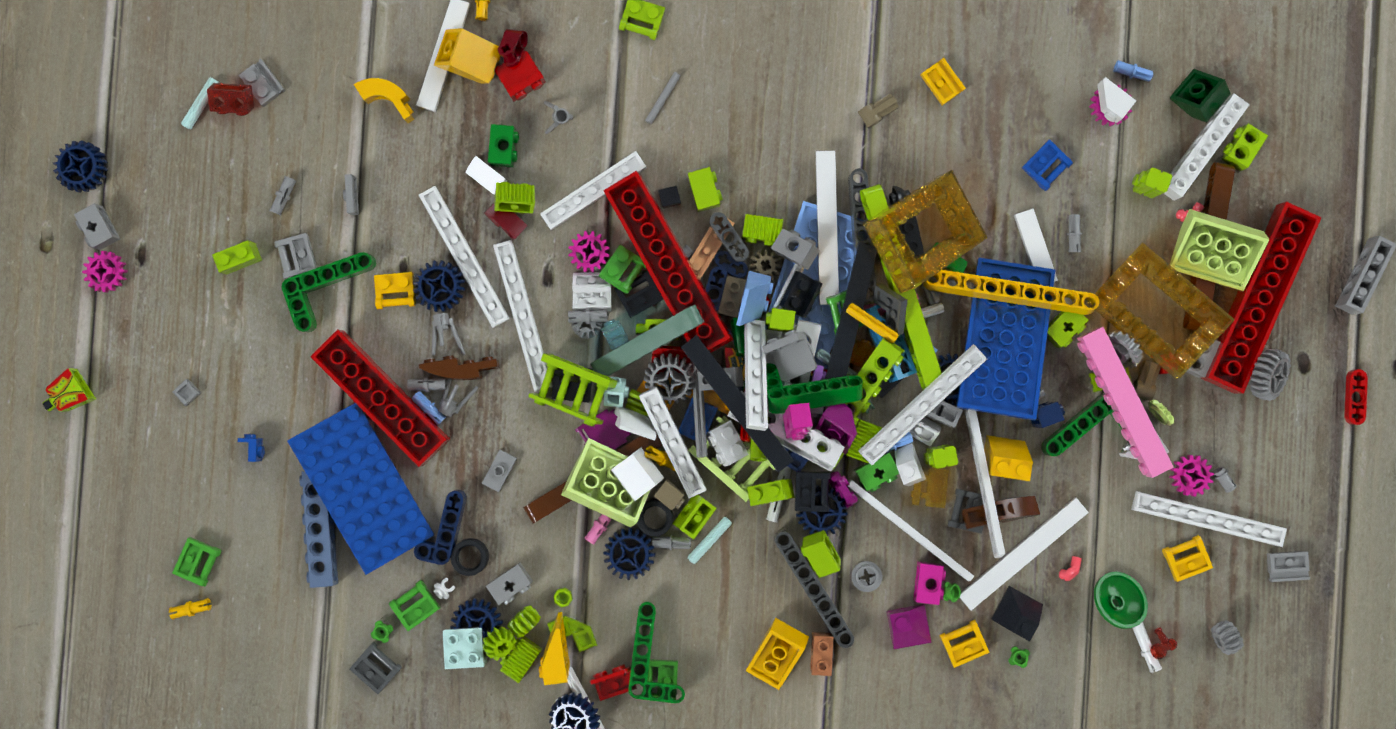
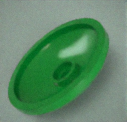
(1126, 594)

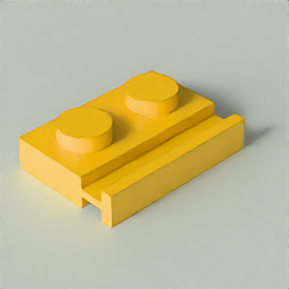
(942, 81)

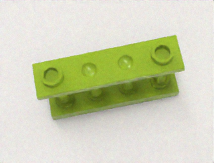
(586, 376)

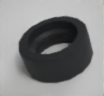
(660, 531)
(455, 557)

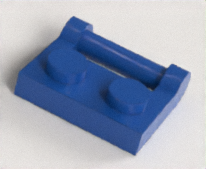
(1042, 161)

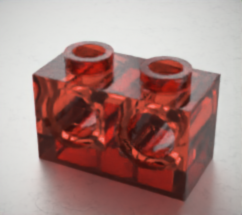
(229, 94)

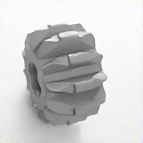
(1227, 637)

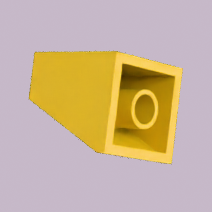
(467, 55)
(1008, 458)

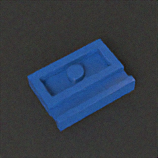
(688, 423)

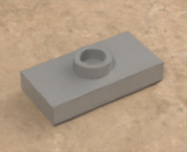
(350, 194)
(499, 470)

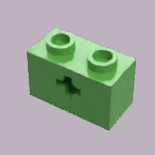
(866, 471)

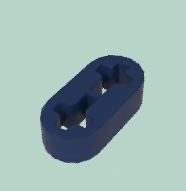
(730, 270)

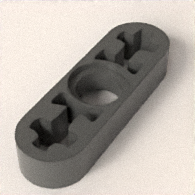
(736, 237)

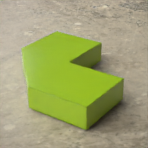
(581, 633)

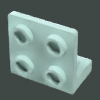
(463, 648)

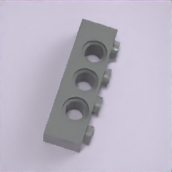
(1365, 275)

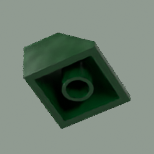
(1201, 95)

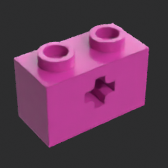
(797, 421)

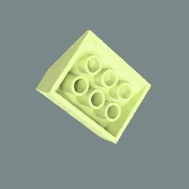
(1218, 250)
(598, 488)

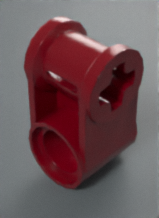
(512, 46)

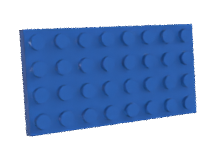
(1012, 342)
(361, 488)

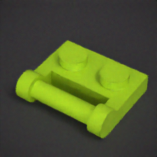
(645, 13)

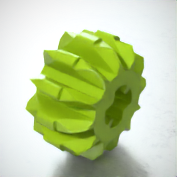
(524, 621)
(499, 643)

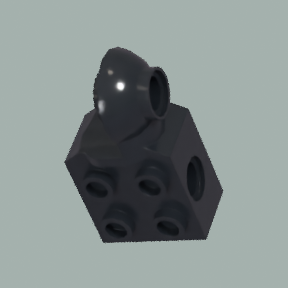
(910, 228)

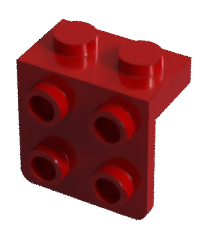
(520, 78)
(612, 683)

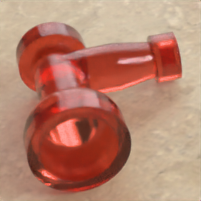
(1160, 650)

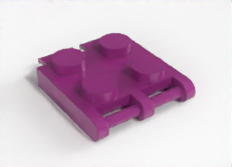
(606, 433)

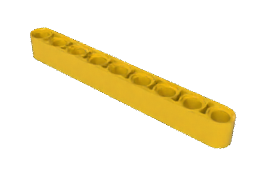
(1019, 289)

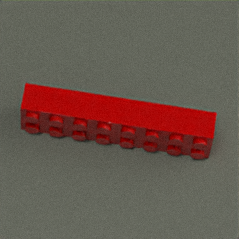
(380, 397)

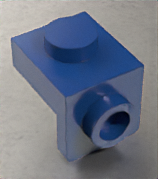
(255, 448)

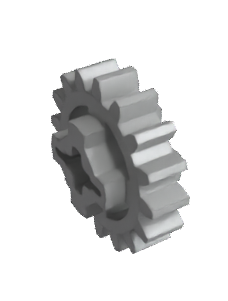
(1126, 349)

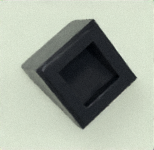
(669, 197)

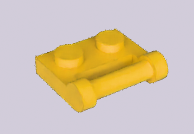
(394, 284)
(1190, 564)
(967, 649)

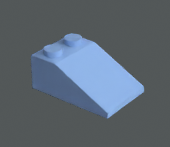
(754, 297)

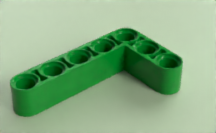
(321, 281)
(816, 393)
(1074, 429)
(645, 660)

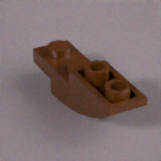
(452, 368)
(1007, 511)

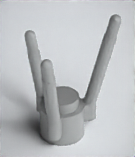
(559, 116)
(441, 323)
(448, 405)

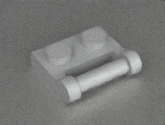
(301, 253)

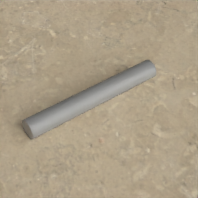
(662, 98)

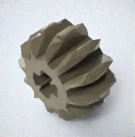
(770, 260)

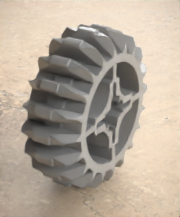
(1270, 374)
(687, 379)

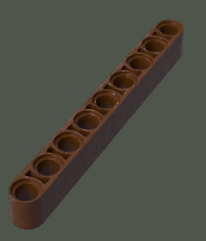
(1215, 204)
(554, 500)

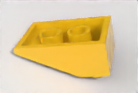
(777, 653)
(555, 662)

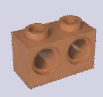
(821, 654)

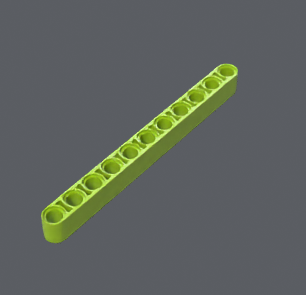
(915, 326)

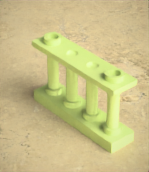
(729, 476)

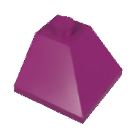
(838, 424)
(908, 626)

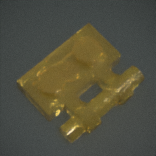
(935, 491)

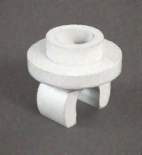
(441, 591)

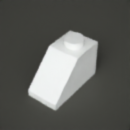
(1113, 100)
(909, 465)

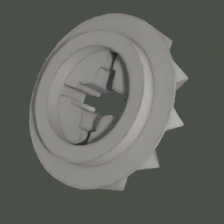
(586, 332)
(874, 580)

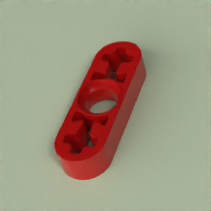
(1362, 403)

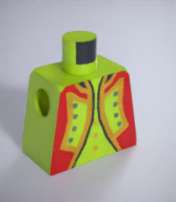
(68, 392)

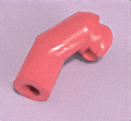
(1181, 214)
(1073, 571)

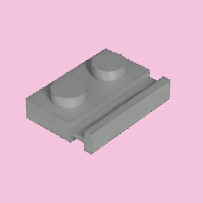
(263, 82)
(1288, 566)

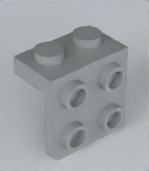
(791, 355)

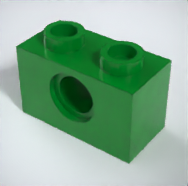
(498, 135)

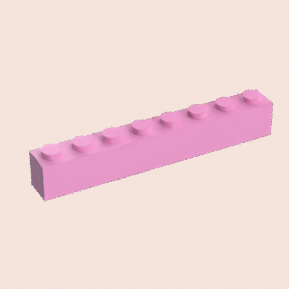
(1124, 402)

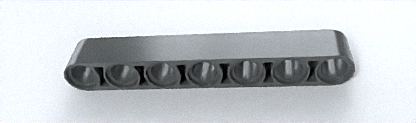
(857, 225)
(820, 595)

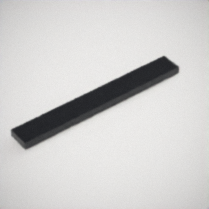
(847, 324)
(735, 401)

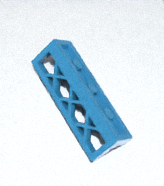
(897, 373)

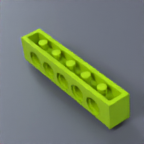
(894, 355)

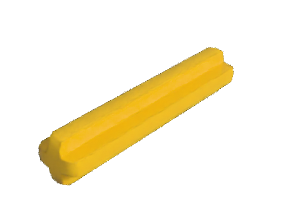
(871, 322)

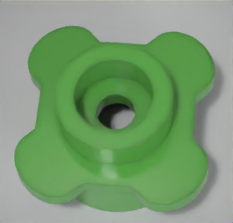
(951, 592)
(376, 634)
(1022, 662)

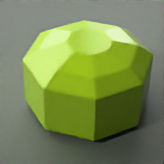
(563, 597)

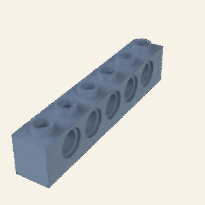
(326, 537)

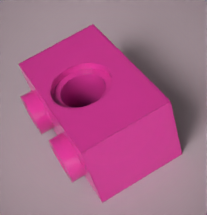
(923, 573)

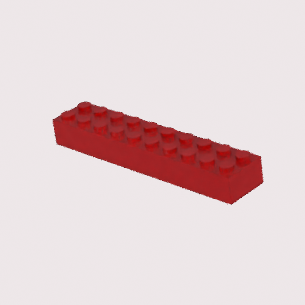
(665, 258)
(1260, 303)

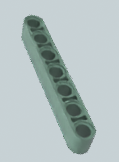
(648, 341)

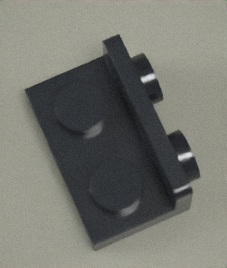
(800, 294)

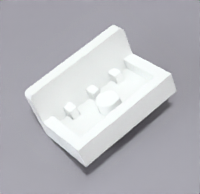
(726, 444)

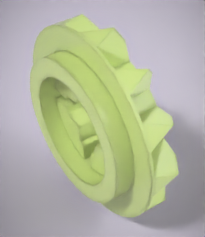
(1161, 412)

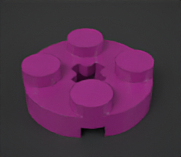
(840, 485)

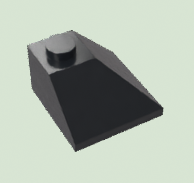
(1018, 613)

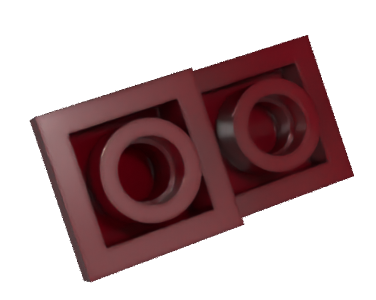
(507, 221)

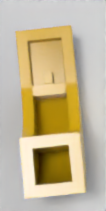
(376, 89)

